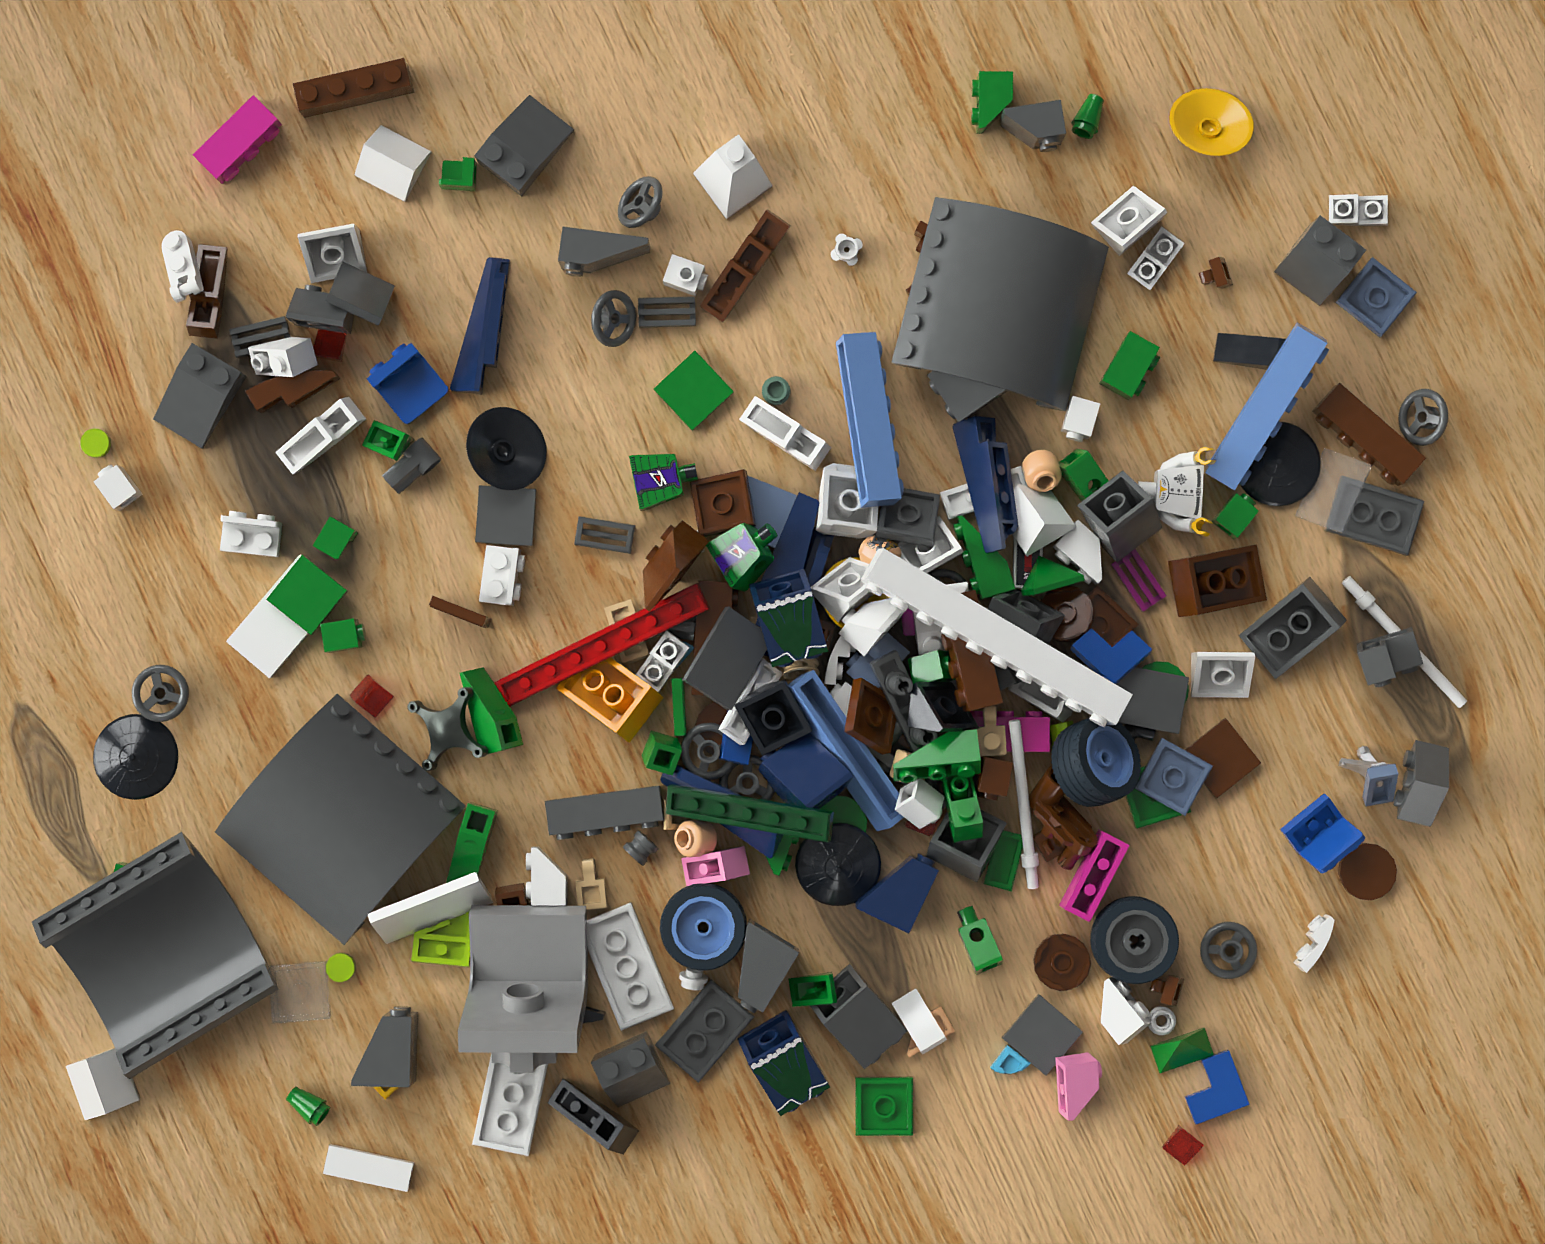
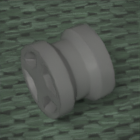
(640, 847)

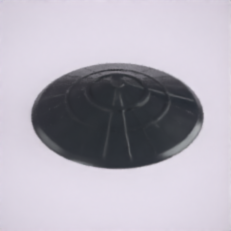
(506, 448)
(1286, 468)
(135, 757)
(838, 869)

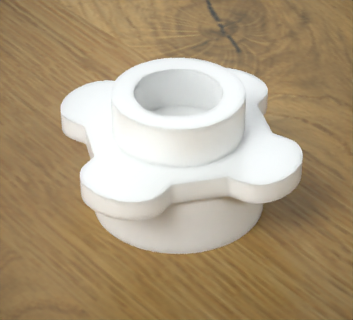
(854, 246)

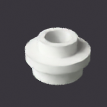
(693, 979)
(1169, 1024)

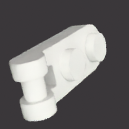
(181, 265)

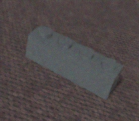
(604, 810)

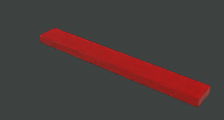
(602, 645)

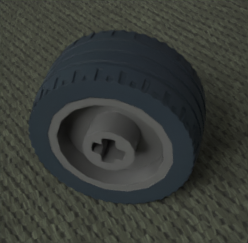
(1155, 946)

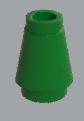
(1088, 117)
(309, 1106)

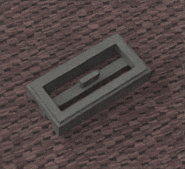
(675, 311)
(236, 341)
(628, 539)

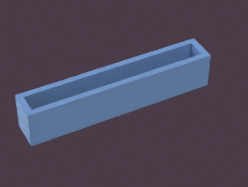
(1266, 406)
(869, 419)
(870, 784)

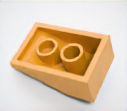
(613, 697)

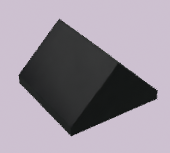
(936, 708)
(773, 716)

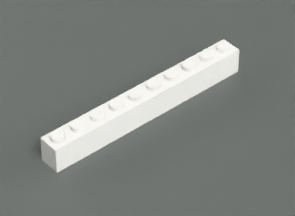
(996, 637)

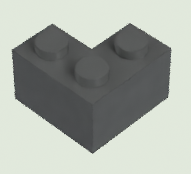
(1387, 655)
(1423, 783)

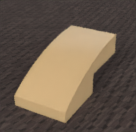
(616, 613)

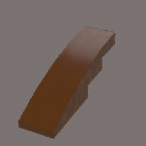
(745, 265)

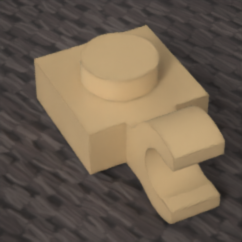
(991, 737)
(591, 891)

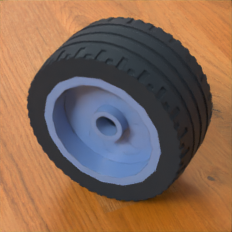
(1095, 762)
(698, 948)

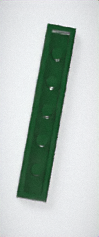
(749, 813)

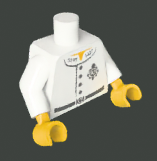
(1179, 491)

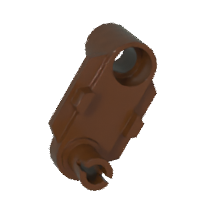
(1061, 820)

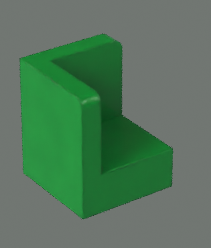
(459, 175)
(334, 538)

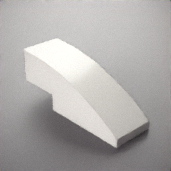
(785, 433)
(320, 435)

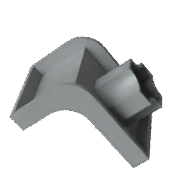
(525, 983)

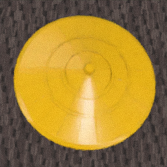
(1211, 122)

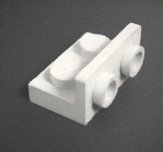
(249, 535)
(500, 575)

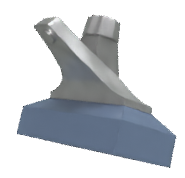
(1379, 777)

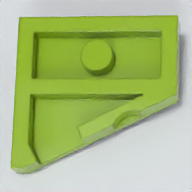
(444, 943)

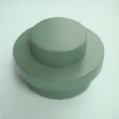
(776, 390)

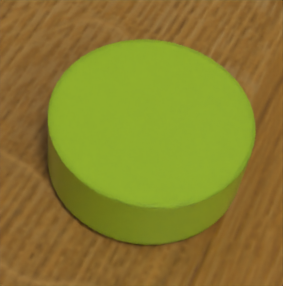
(95, 443)
(340, 967)

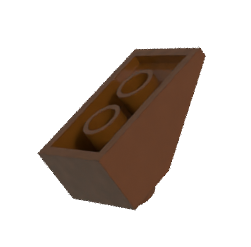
(670, 561)
(1217, 581)

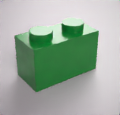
(1129, 366)

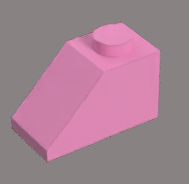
(716, 866)
(1076, 1082)

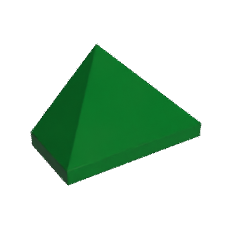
(387, 440)
(1048, 576)
(812, 989)
(1181, 1050)

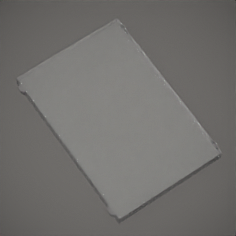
(1335, 491)

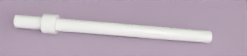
(1366, 600)
(1029, 857)

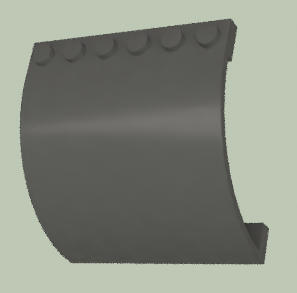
(1001, 300)
(338, 817)
(159, 952)

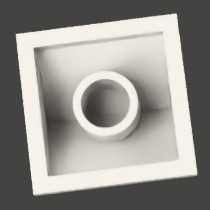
(391, 162)
(1128, 219)
(328, 248)
(1039, 519)
(929, 558)
(842, 588)
(1221, 674)
(101, 1084)

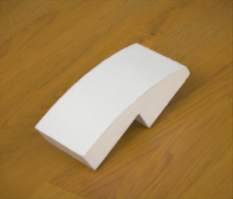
(1358, 210)
(1155, 258)
(662, 661)
(834, 668)
(1319, 934)
(919, 1021)

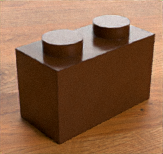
(993, 778)

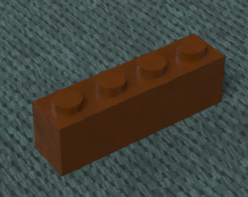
(353, 88)
(1368, 435)
(718, 597)
(973, 672)

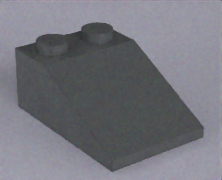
(523, 145)
(594, 250)
(198, 395)
(1293, 627)

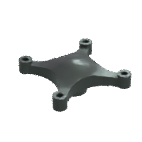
(448, 728)

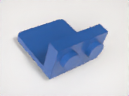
(407, 383)
(1322, 834)

